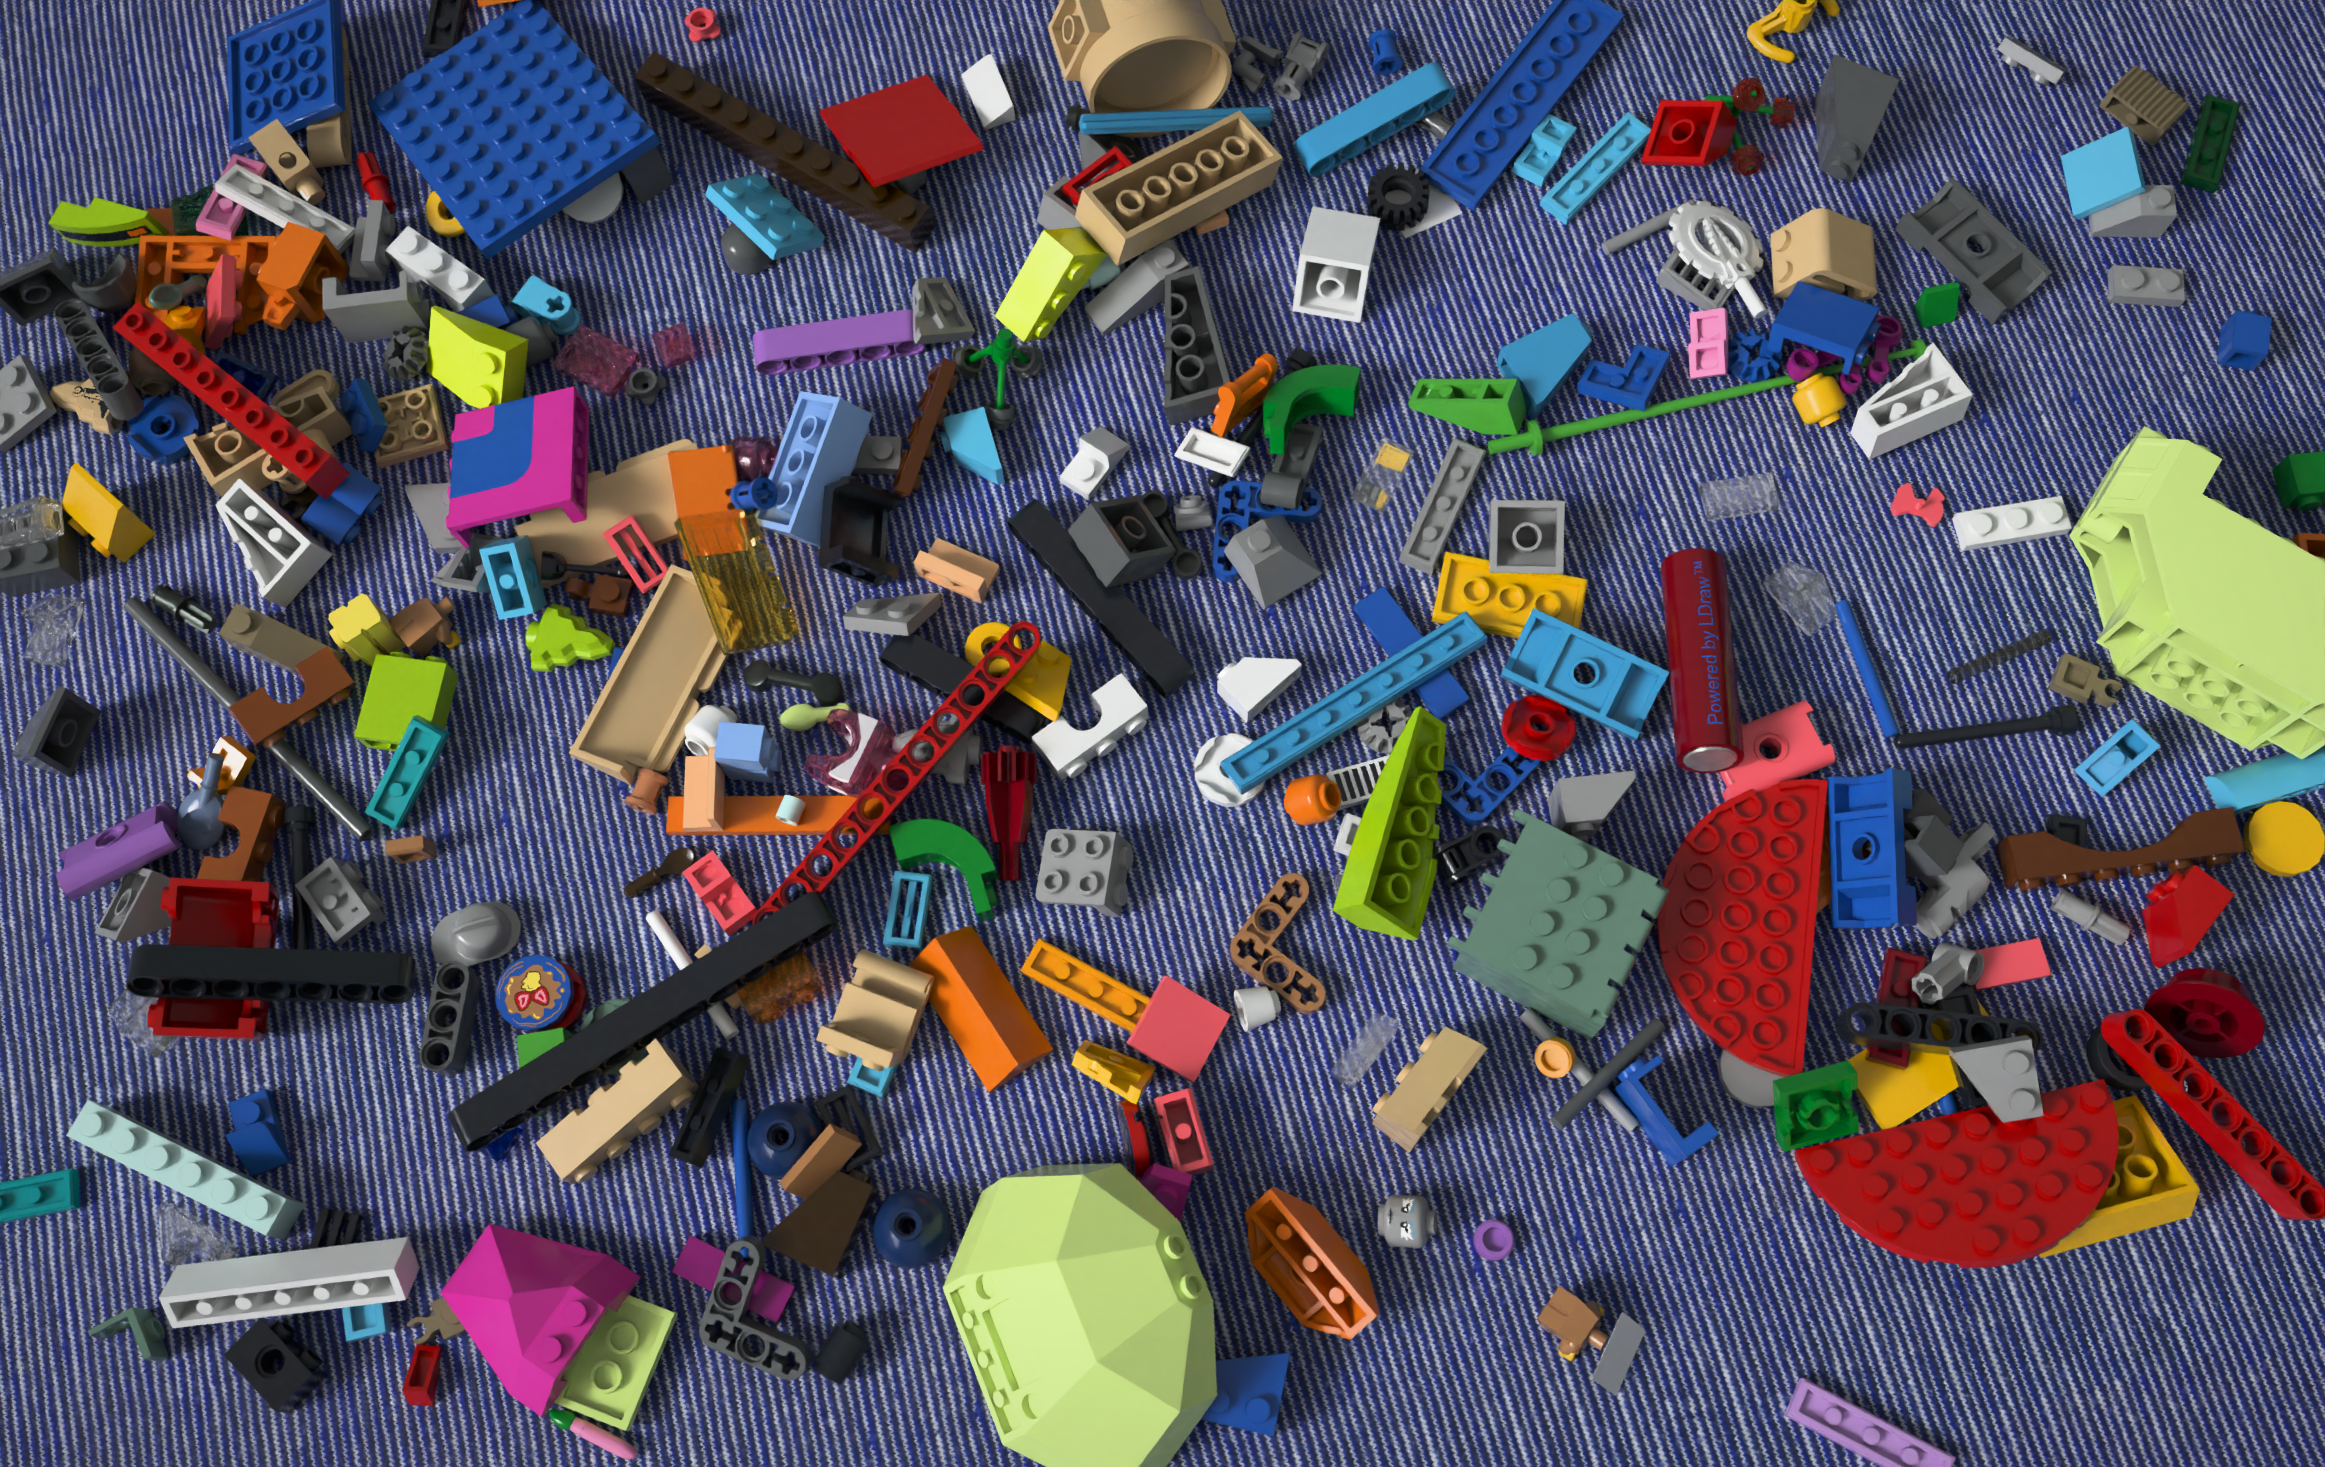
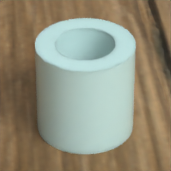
(790, 810)

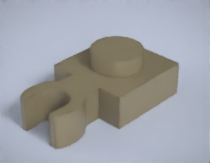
(2079, 680)
(441, 1321)

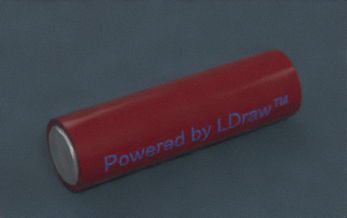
(1701, 661)

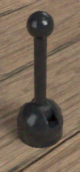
(555, 566)

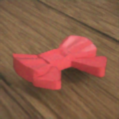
(1929, 510)

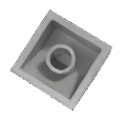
(1526, 536)
(1585, 802)

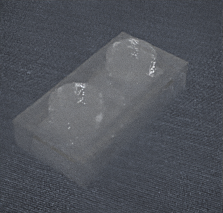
(1739, 496)

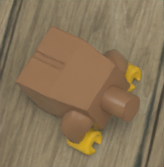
(426, 624)
(1573, 1323)

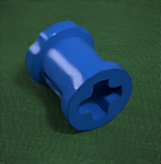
(1385, 52)
(754, 489)

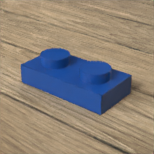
(364, 414)

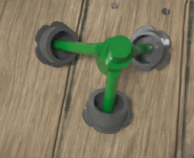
(1023, 360)

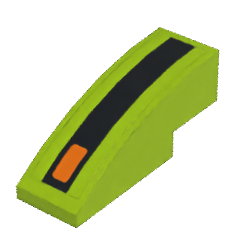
(104, 224)

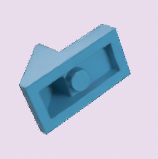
(2117, 757)

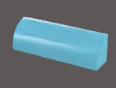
(2267, 781)

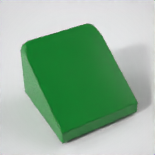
(1938, 304)

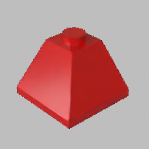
(1689, 133)

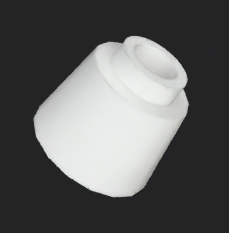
(1256, 1006)

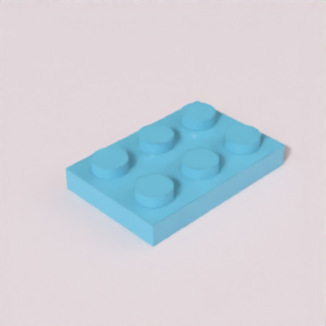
(765, 216)

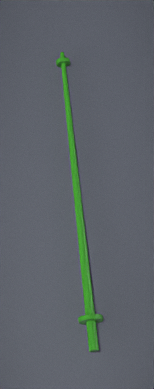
(1535, 437)

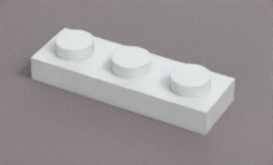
(2011, 523)

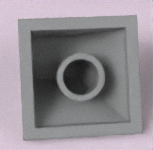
(1271, 560)
(135, 907)

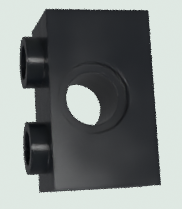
(254, 1358)

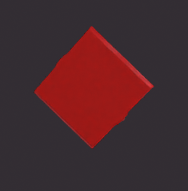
(901, 130)

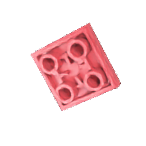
(221, 301)
(1178, 1029)

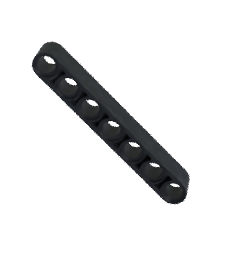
(1105, 606)
(270, 974)

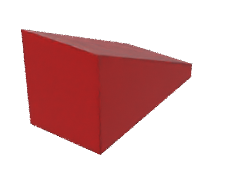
(422, 1375)

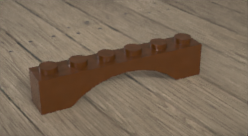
(2042, 859)

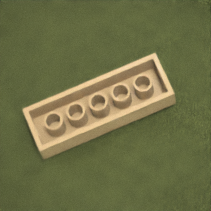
(1177, 187)

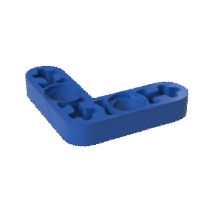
(1250, 507)
(1481, 788)

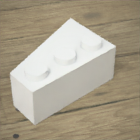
(273, 543)

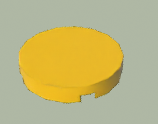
(2284, 839)

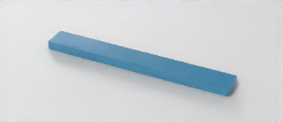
(1353, 702)

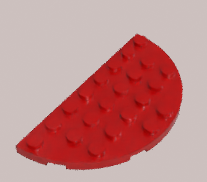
(1745, 920)
(1971, 1184)

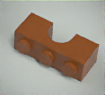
(267, 720)
(257, 819)

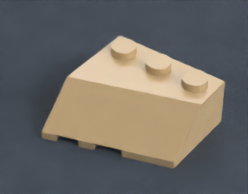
(1426, 1086)

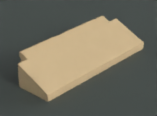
(637, 488)
(654, 685)

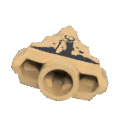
(87, 403)

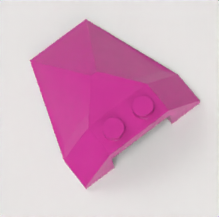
(533, 1307)

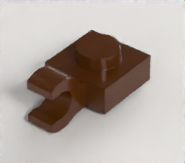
(605, 596)

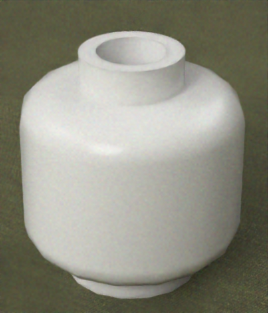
(703, 728)

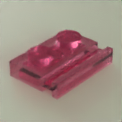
(596, 361)

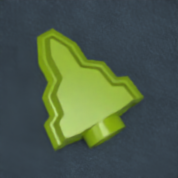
(564, 639)

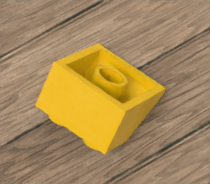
(103, 516)

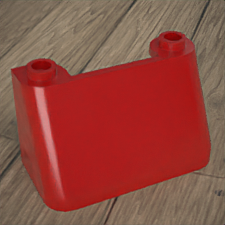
(217, 916)

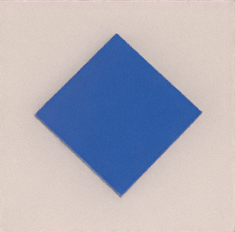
(285, 71)

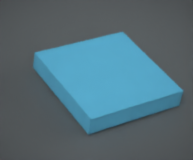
(2103, 173)

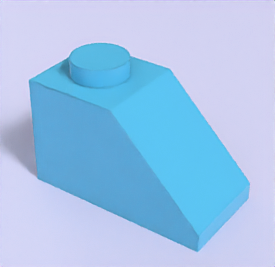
(973, 444)

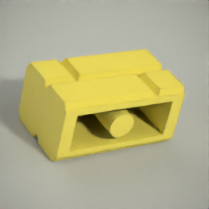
(364, 630)

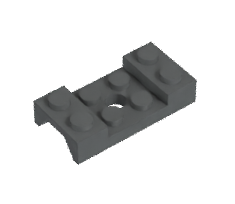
(1996, 277)

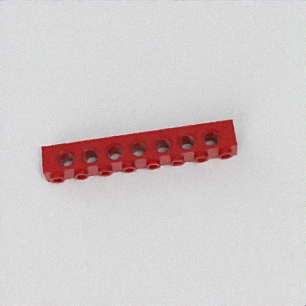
(232, 400)

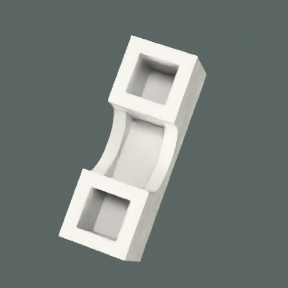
(438, 269)
(1070, 749)

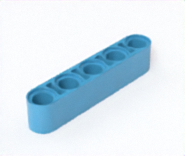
(1374, 119)

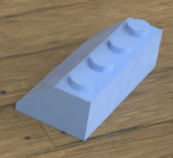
(814, 452)

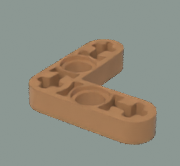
(1265, 940)

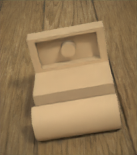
(1825, 253)
(878, 1012)

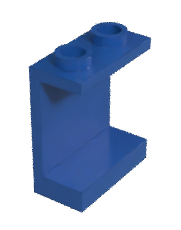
(1653, 1120)

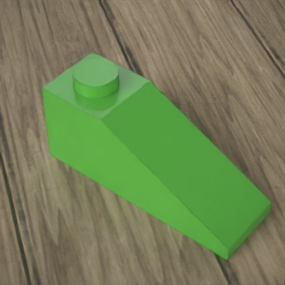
(1475, 404)

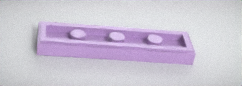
(1861, 1430)

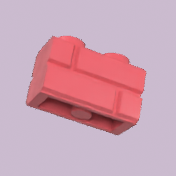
(1183, 1132)

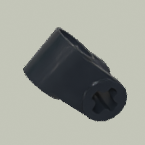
(1461, 857)

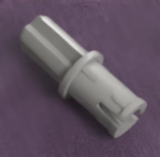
(2090, 917)

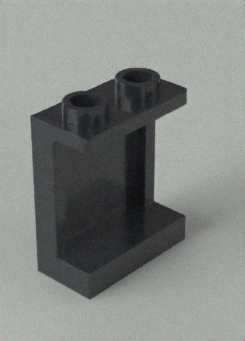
(856, 531)

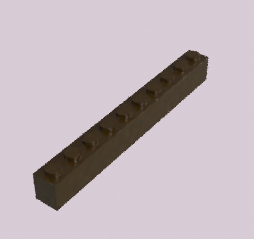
(784, 152)

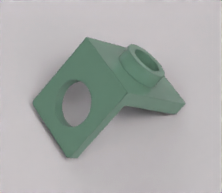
(145, 1327)

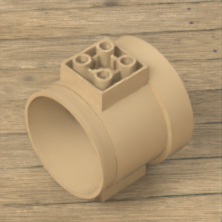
(1144, 53)

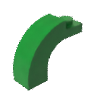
(1308, 393)
(939, 841)

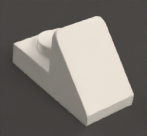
(1094, 462)

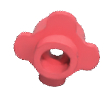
(702, 17)

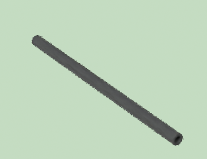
(227, 696)

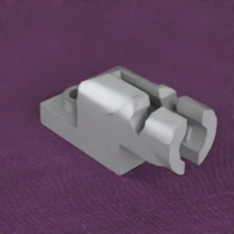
(1959, 890)

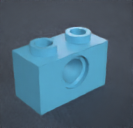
(513, 577)

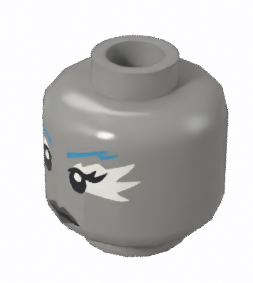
(1406, 1221)

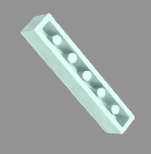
(186, 1170)

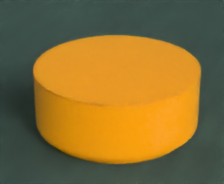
(1555, 1057)

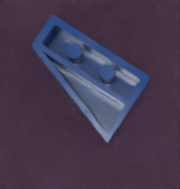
(1249, 1392)

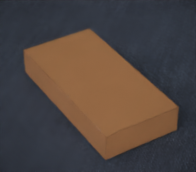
(820, 1161)

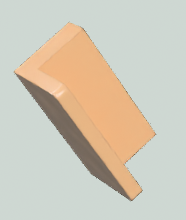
(957, 570)
(703, 794)

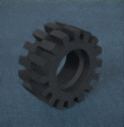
(1398, 180)

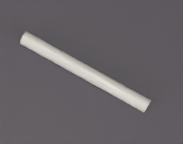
(682, 960)

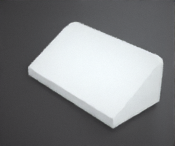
(988, 93)

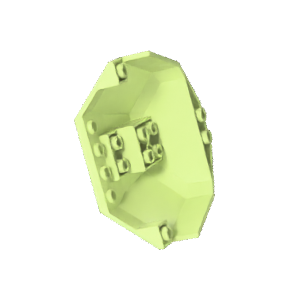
(1084, 1318)

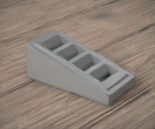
(1677, 284)

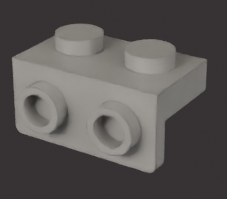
(371, 240)

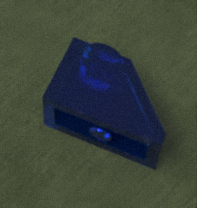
(250, 376)

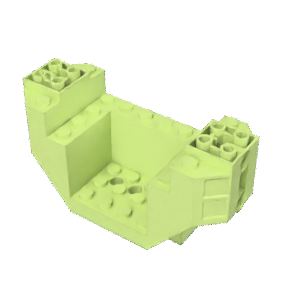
(2205, 599)

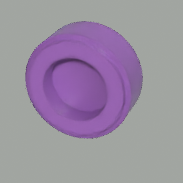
(1493, 1240)

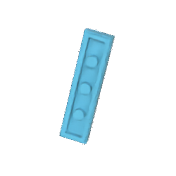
(1596, 168)

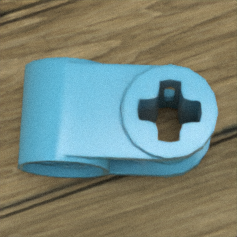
(547, 305)

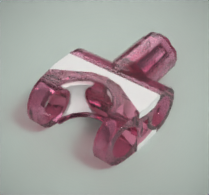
(863, 761)

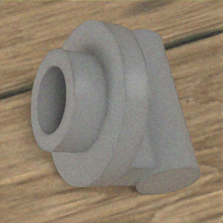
(1192, 513)

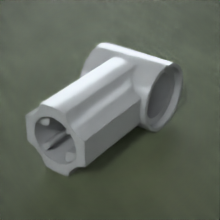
(1947, 970)

